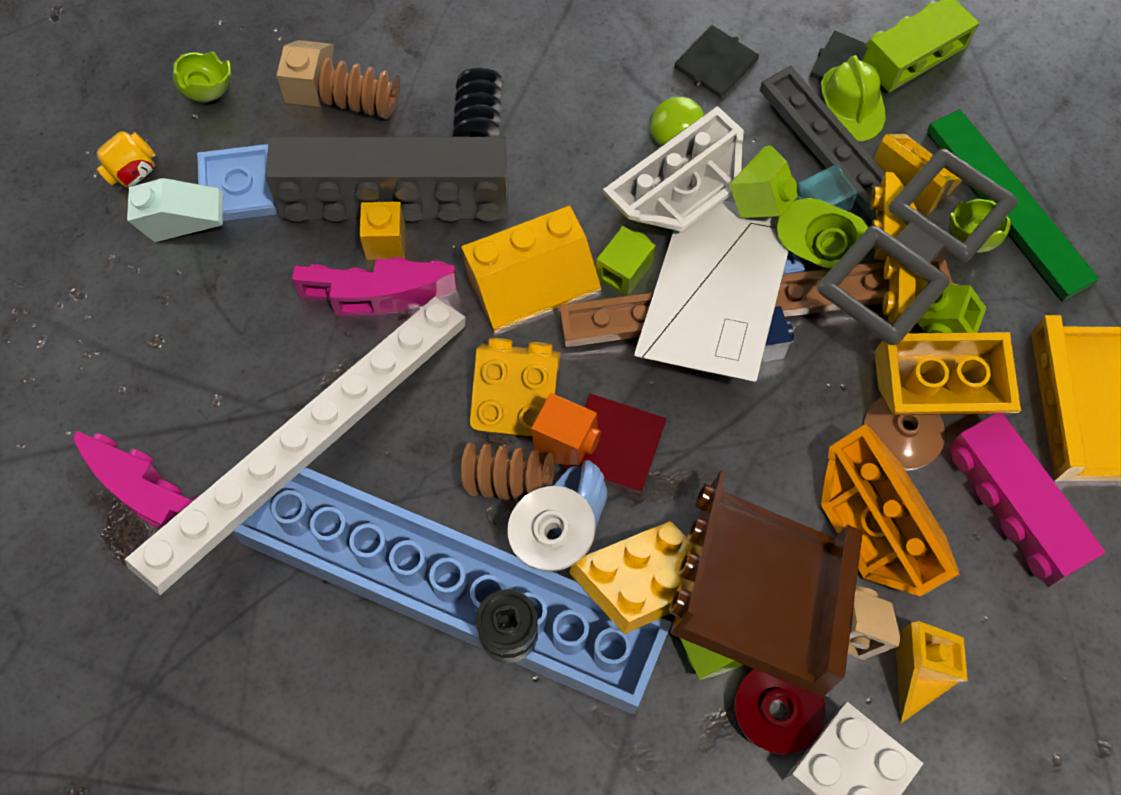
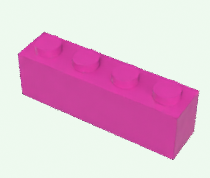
(1024, 499)

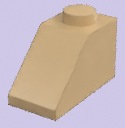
(300, 71)
(872, 625)

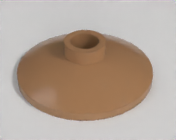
(911, 447)

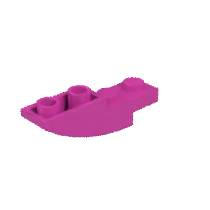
(389, 289)
(132, 479)

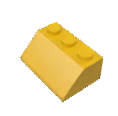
(531, 268)
(948, 374)

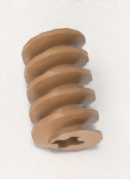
(356, 90)
(503, 475)

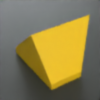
(927, 666)

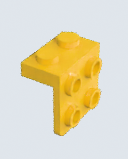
(511, 385)

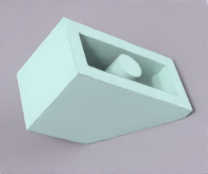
(173, 208)

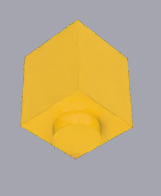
(382, 230)

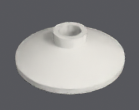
(543, 511)

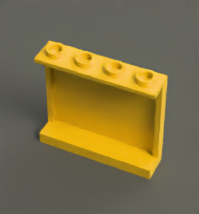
(1080, 398)

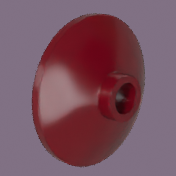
(784, 735)

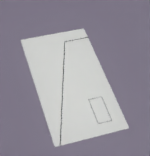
(716, 294)

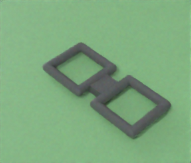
(917, 246)

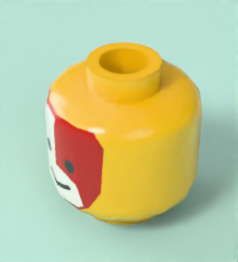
(125, 159)

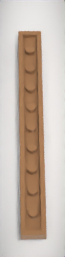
(797, 295)

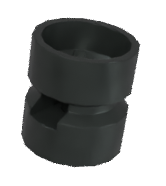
(507, 625)

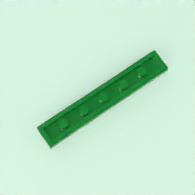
(1029, 223)

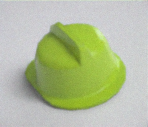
(855, 98)
(819, 231)

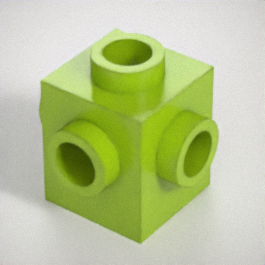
(954, 311)

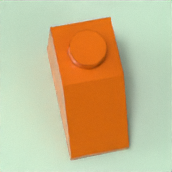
(565, 431)

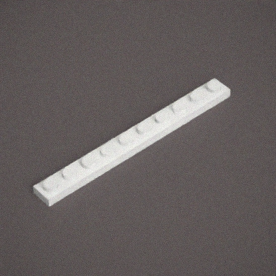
(292, 447)

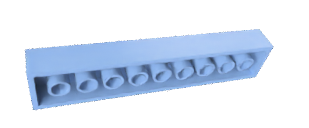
(445, 577)

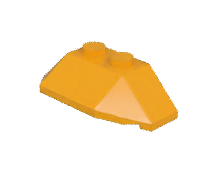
(874, 494)

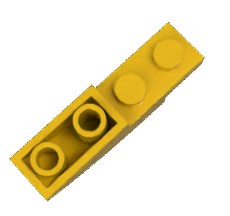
(903, 283)

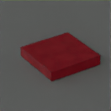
(625, 443)

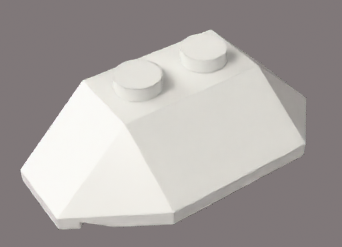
(682, 176)

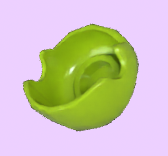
(201, 76)
(673, 117)
(969, 215)

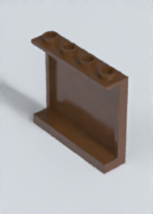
(767, 590)

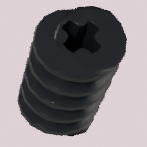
(478, 103)

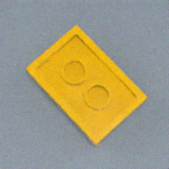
(635, 576)

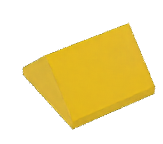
(905, 158)

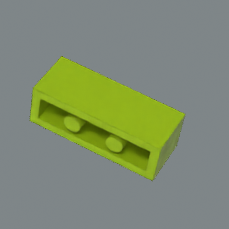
(920, 42)

